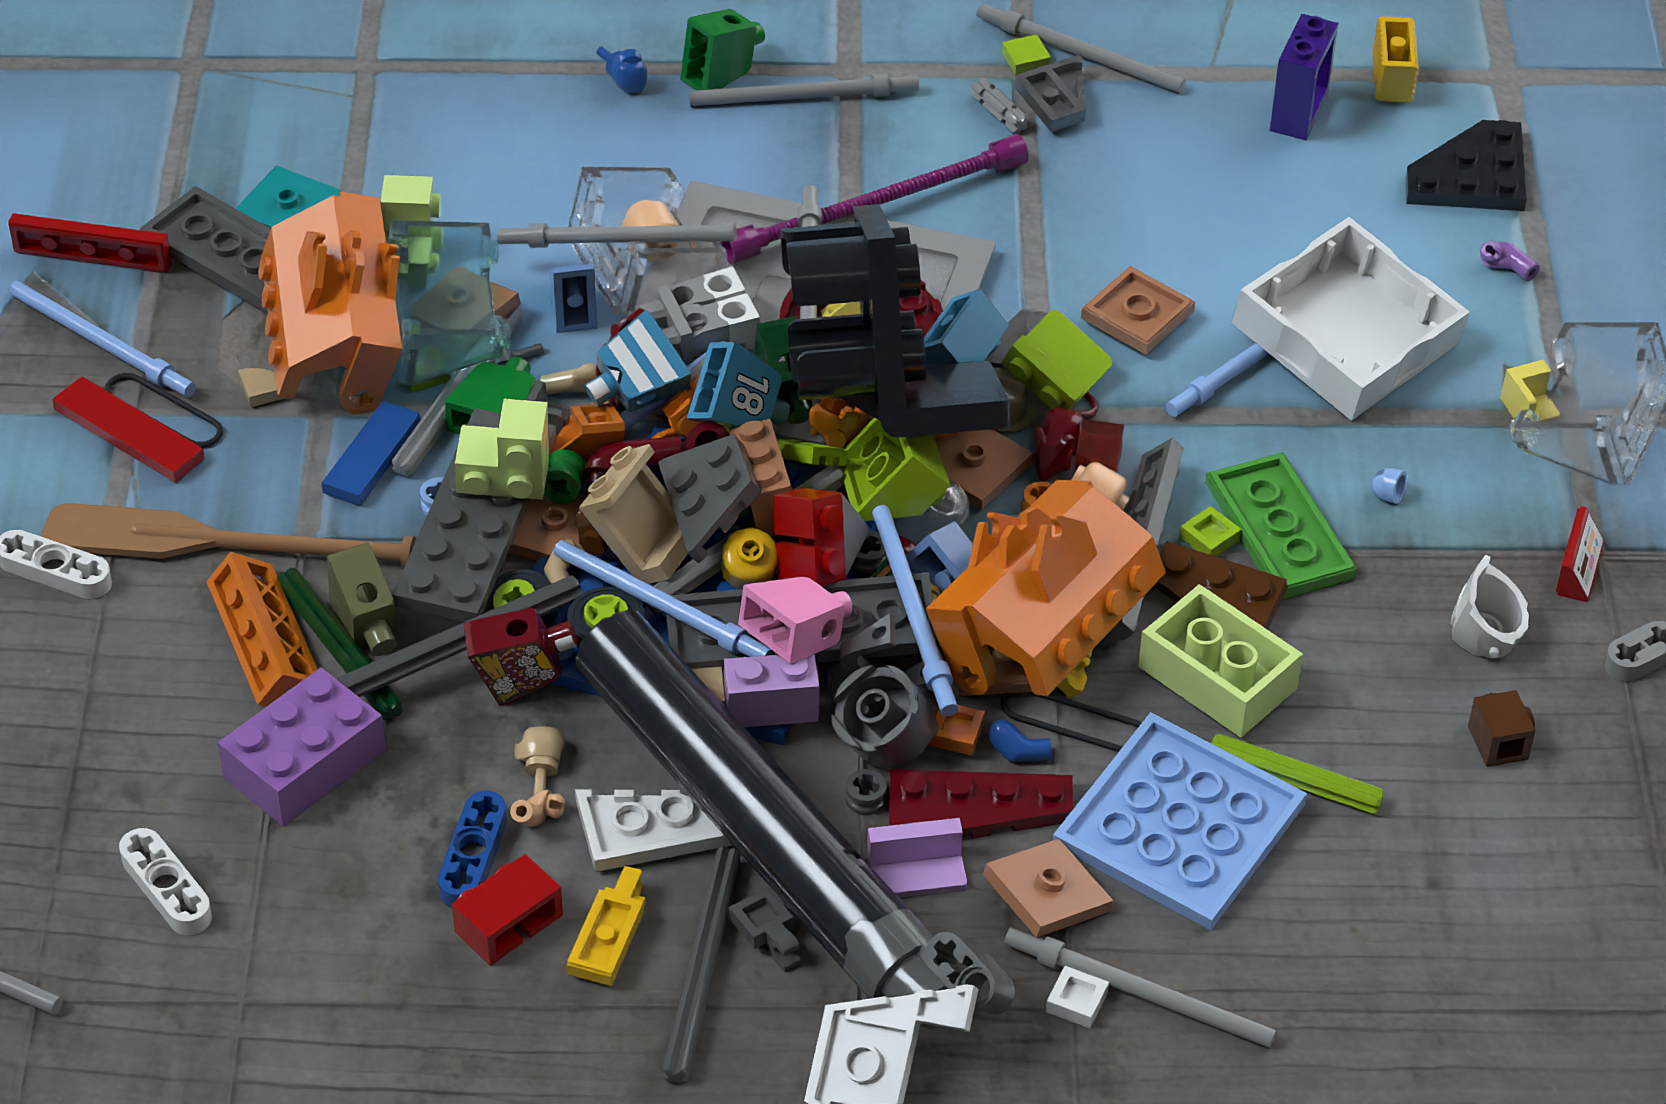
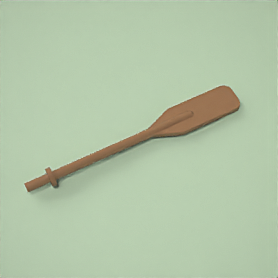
(170, 533)

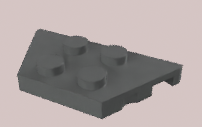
(709, 489)

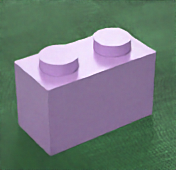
(771, 690)

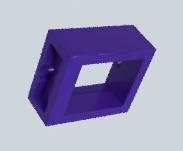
(1303, 76)

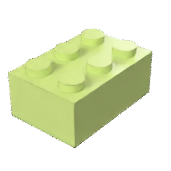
(1220, 660)

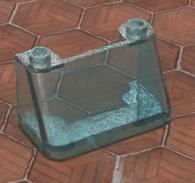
(445, 299)

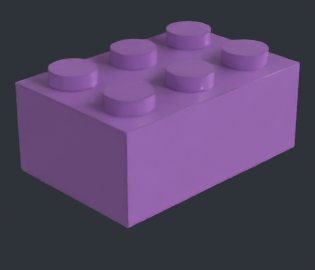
(302, 746)

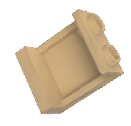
(636, 516)

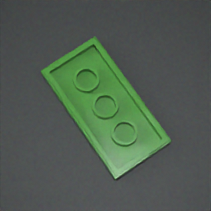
(1281, 524)

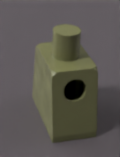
(363, 611)

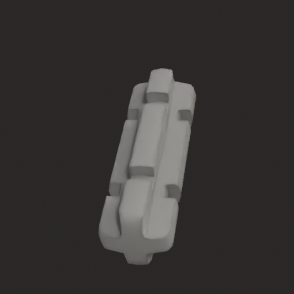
(999, 105)

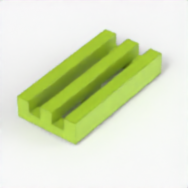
(812, 452)

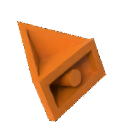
(590, 429)

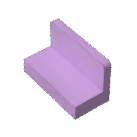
(918, 857)

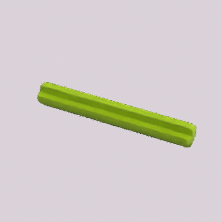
(1306, 776)

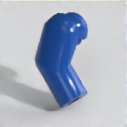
(1015, 745)

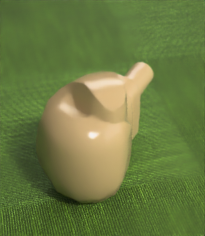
(542, 752)

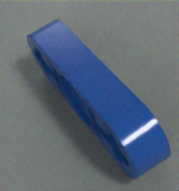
(468, 832)

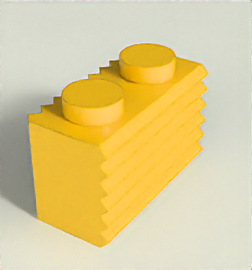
(1395, 59)

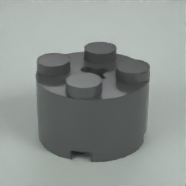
(884, 716)

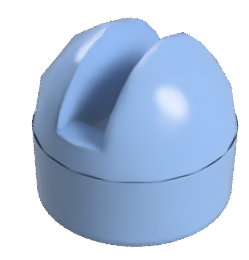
(1390, 484)

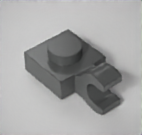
(766, 920)

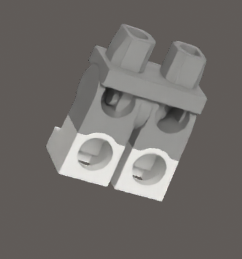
(705, 312)

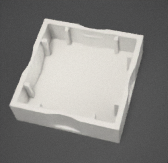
(1350, 318)

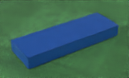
(370, 453)

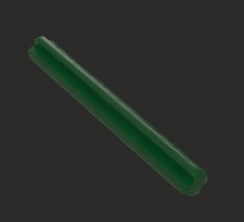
(335, 638)

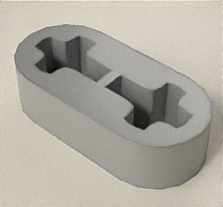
(1638, 645)

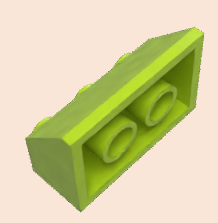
(893, 473)

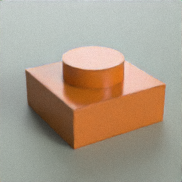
(959, 731)

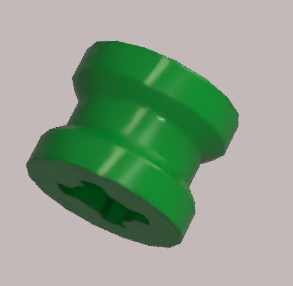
(564, 476)

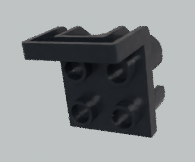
(878, 355)

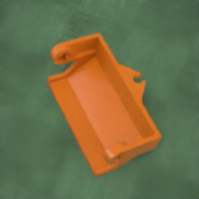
(333, 299)
(1044, 587)

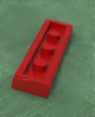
(90, 242)
(128, 429)

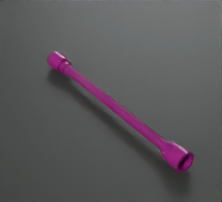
(1001, 156)

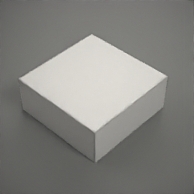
(1077, 997)

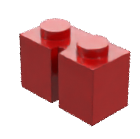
(818, 522)
(514, 895)

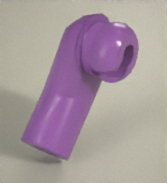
(1508, 256)

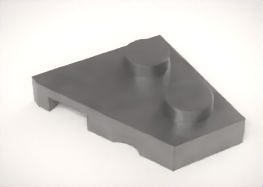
(1055, 92)

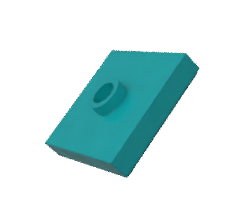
(283, 196)

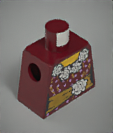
(517, 652)

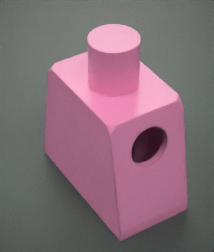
(794, 616)

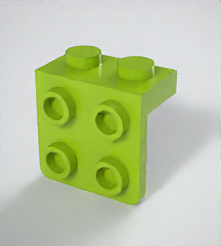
(1057, 361)

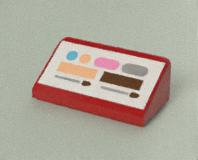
(1580, 558)

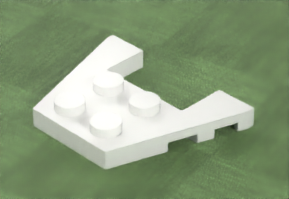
(871, 1043)

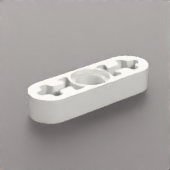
(63, 578)
(165, 899)

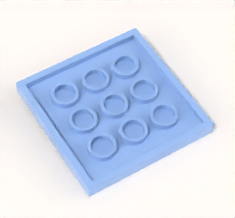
(1180, 820)

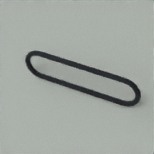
(212, 441)
(1066, 732)

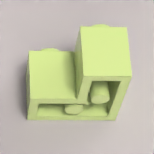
(408, 200)
(506, 458)

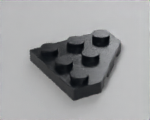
(1473, 170)

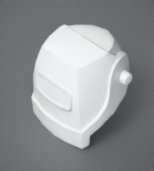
(1489, 613)

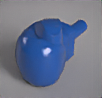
(626, 69)

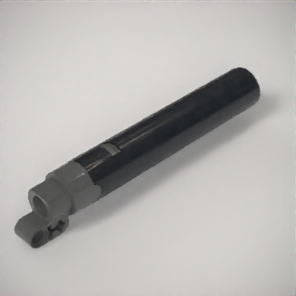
(776, 823)

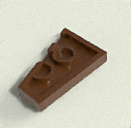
(1244, 588)

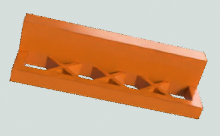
(256, 627)

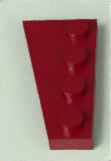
(980, 799)

